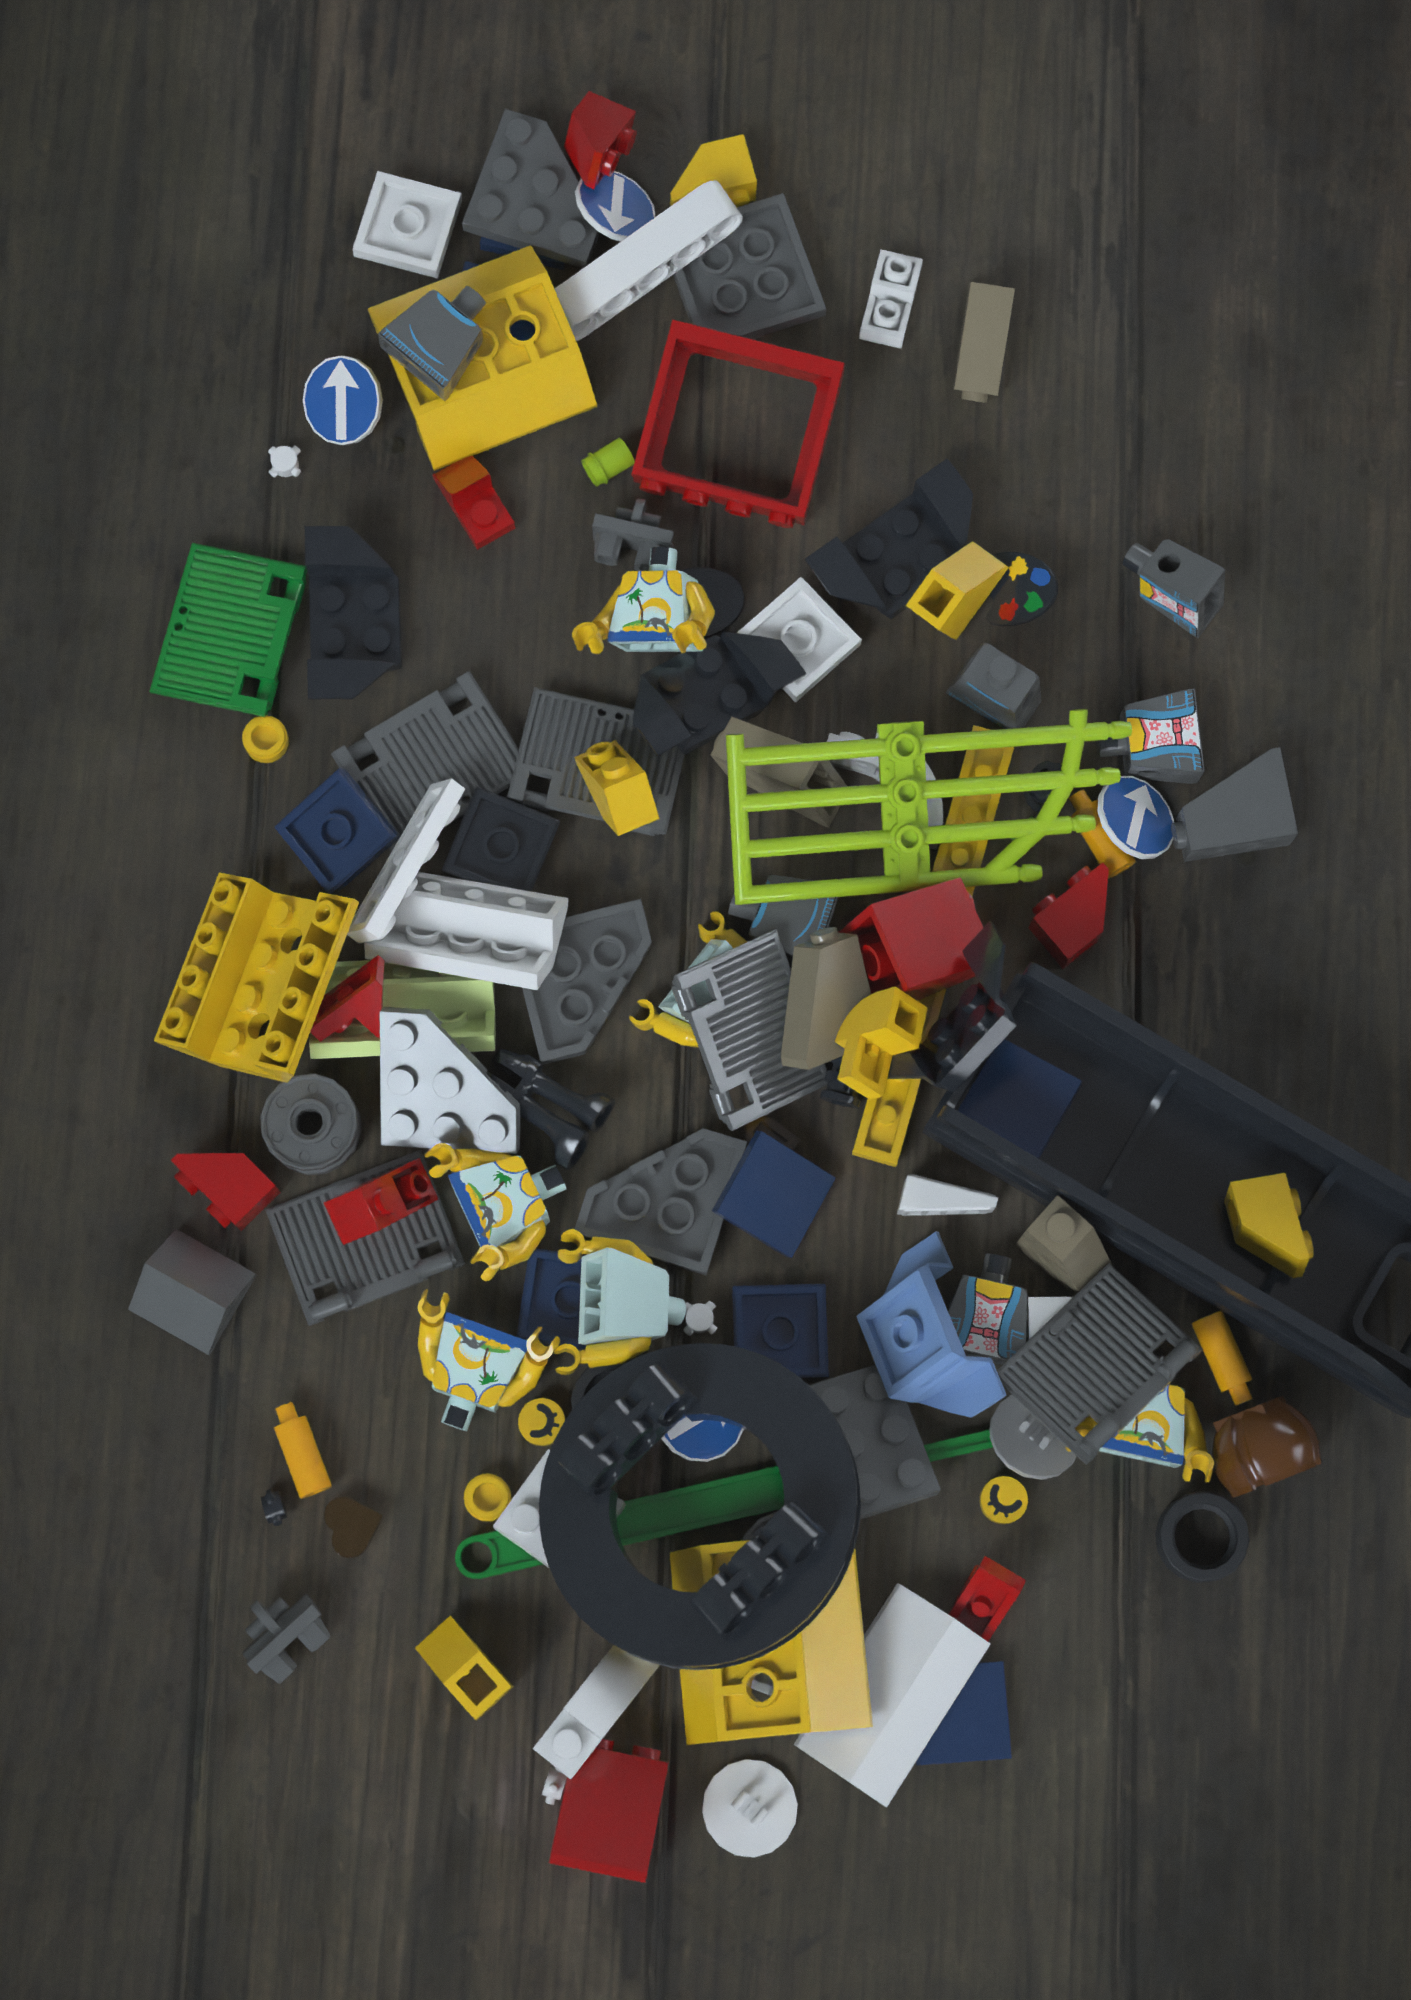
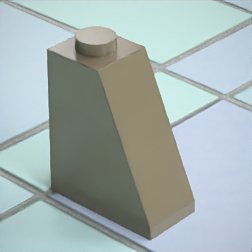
(983, 340)
(781, 776)
(823, 989)
(1064, 1246)

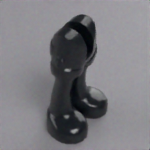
(568, 1138)

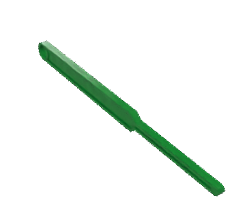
(692, 1508)

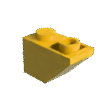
(721, 161)
(957, 589)
(617, 787)
(1267, 1222)
(463, 1668)

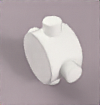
(284, 461)
(699, 1318)
(554, 1785)

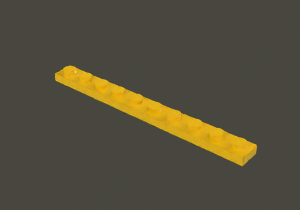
(888, 1117)

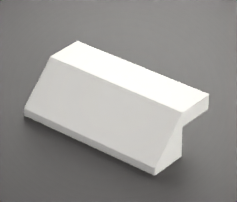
(475, 931)
(915, 1672)

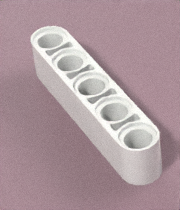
(647, 257)

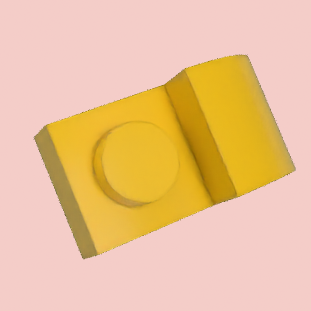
(874, 1032)

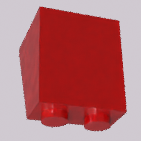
(918, 939)
(611, 1812)

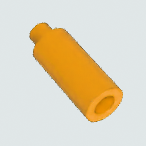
(1098, 840)
(1223, 1356)
(301, 1452)

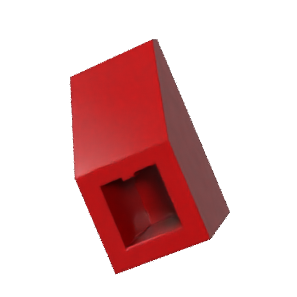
(598, 136)
(1076, 918)
(229, 1182)
(381, 1201)

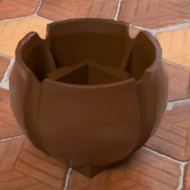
(1263, 1446)

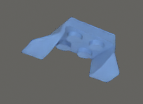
(918, 1343)

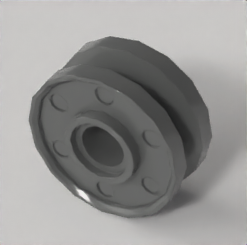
(291, 1104)

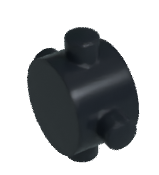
(274, 1507)

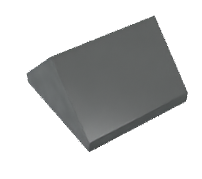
(190, 1291)

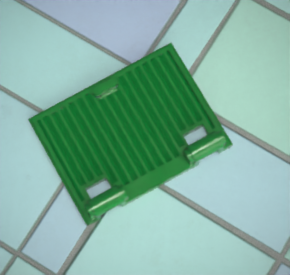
(228, 629)

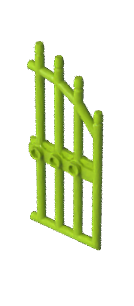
(904, 806)

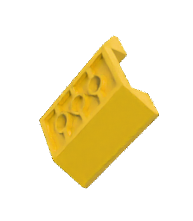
(510, 382)
(246, 974)
(815, 1675)

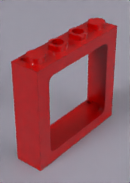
(690, 339)

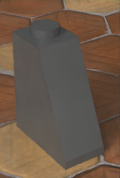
(1240, 813)

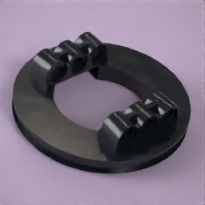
(772, 1581)

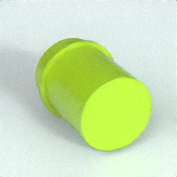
(608, 462)

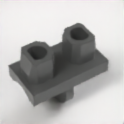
(631, 531)
(268, 1650)

